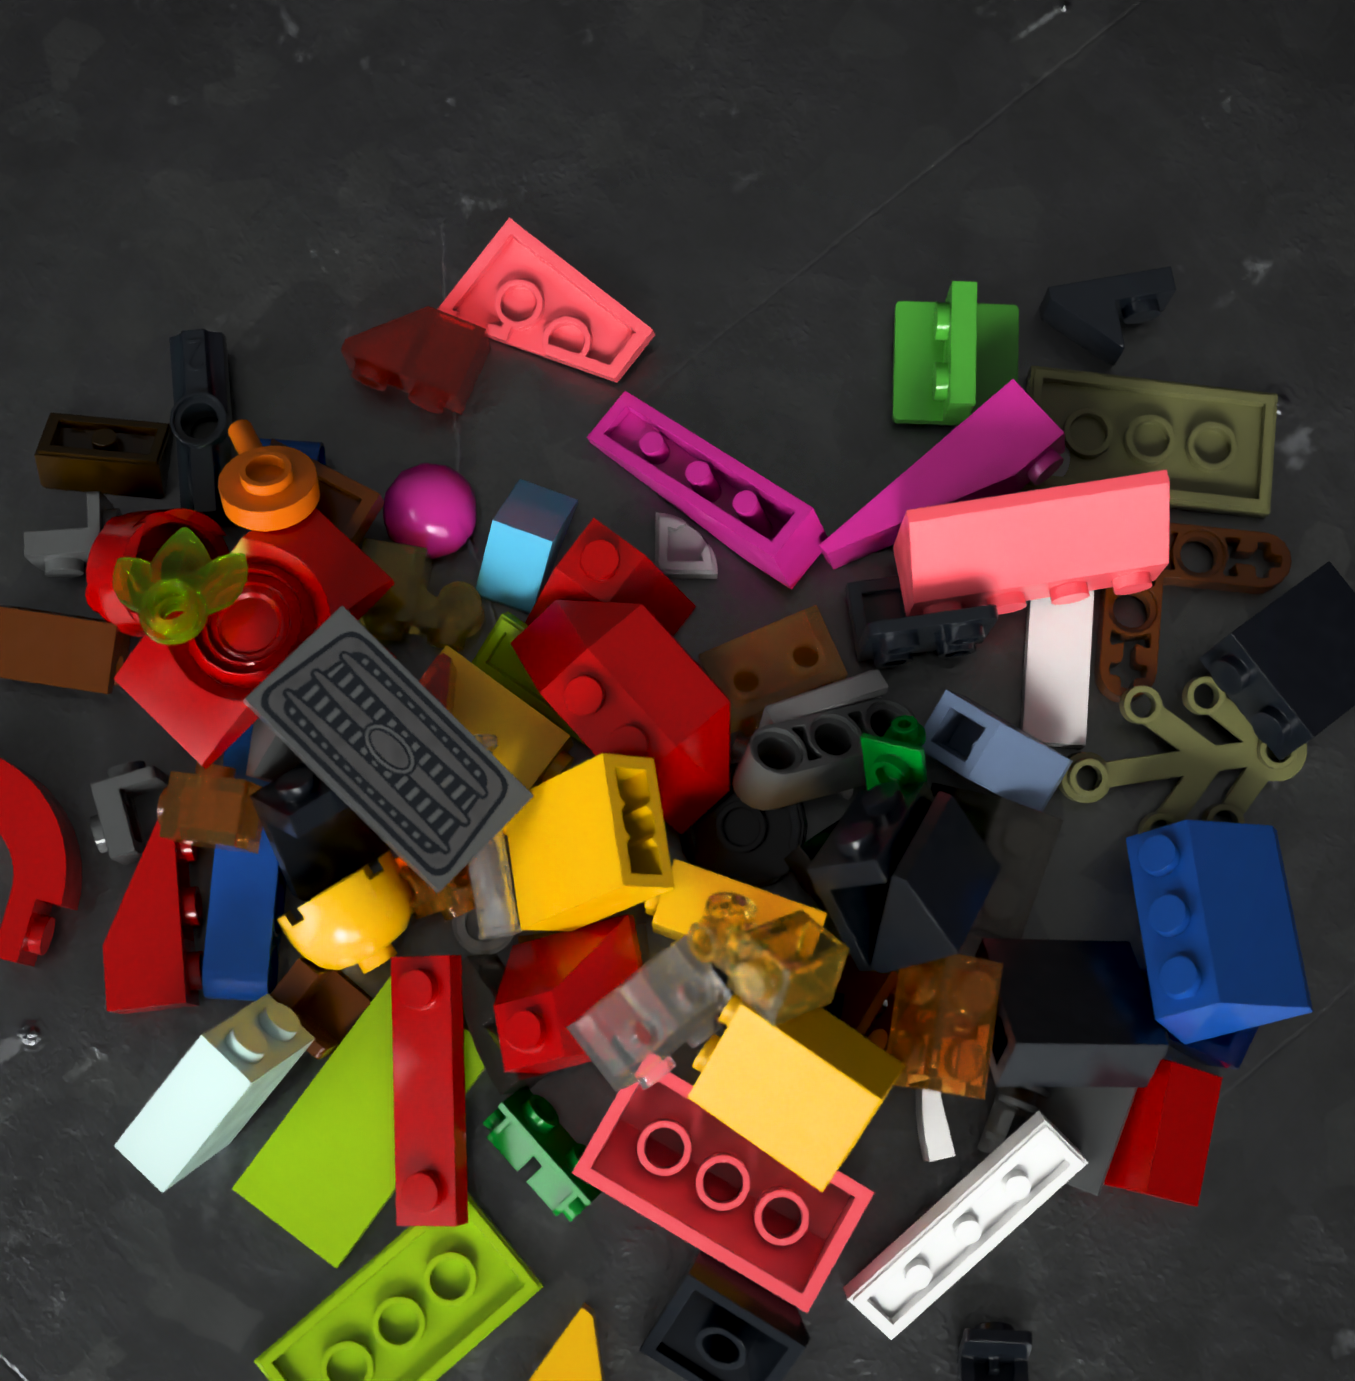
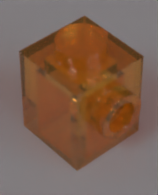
(210, 810)

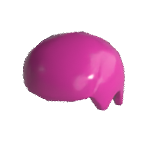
(430, 509)

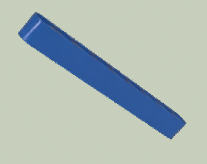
(246, 887)

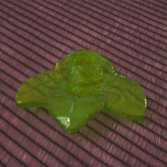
(179, 580)

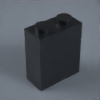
(1292, 662)
(1072, 1015)

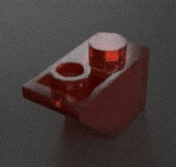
(421, 354)

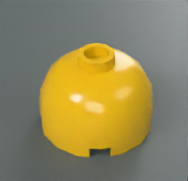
(353, 919)

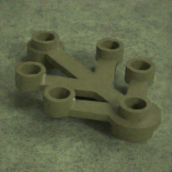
(1195, 761)

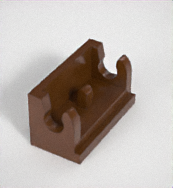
(60, 649)

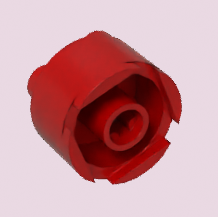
(141, 537)

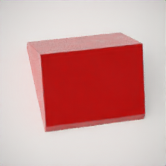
(1167, 1135)

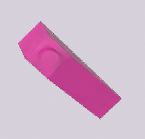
(983, 457)
(713, 489)

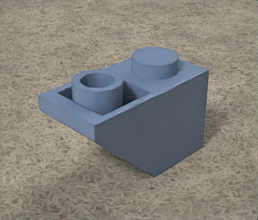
(993, 752)

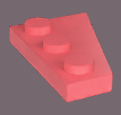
(546, 307)

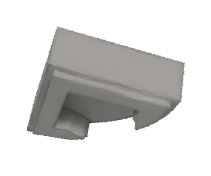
(682, 550)

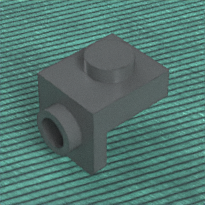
(66, 551)
(117, 822)

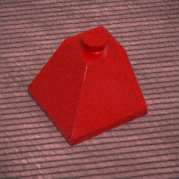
(611, 570)
(553, 984)

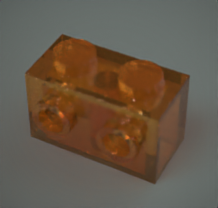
(773, 665)
(945, 1025)

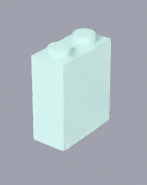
(214, 1091)

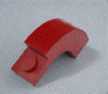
(43, 861)

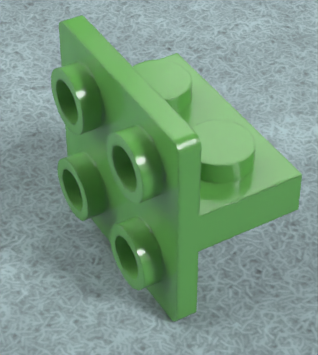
(951, 356)

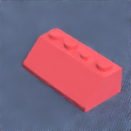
(1035, 545)
(721, 1190)

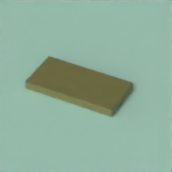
(1205, 436)

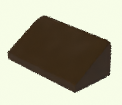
(104, 455)

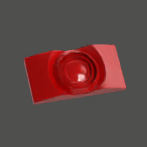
(290, 590)

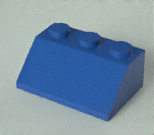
(1217, 927)

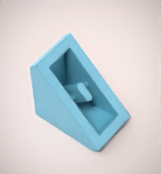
(524, 545)

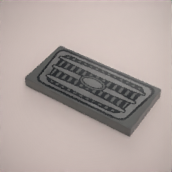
(388, 749)

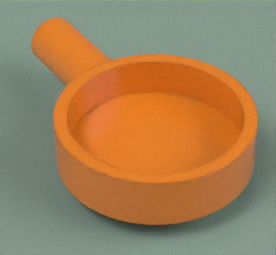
(266, 484)

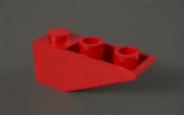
(152, 938)

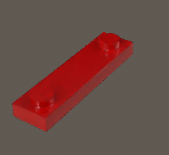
(429, 1091)

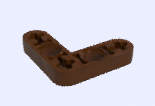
(1241, 580)

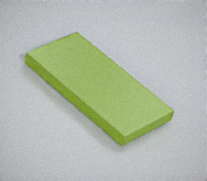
(335, 1149)
(409, 1308)

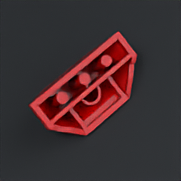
(634, 694)

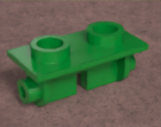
(896, 755)
(530, 1128)

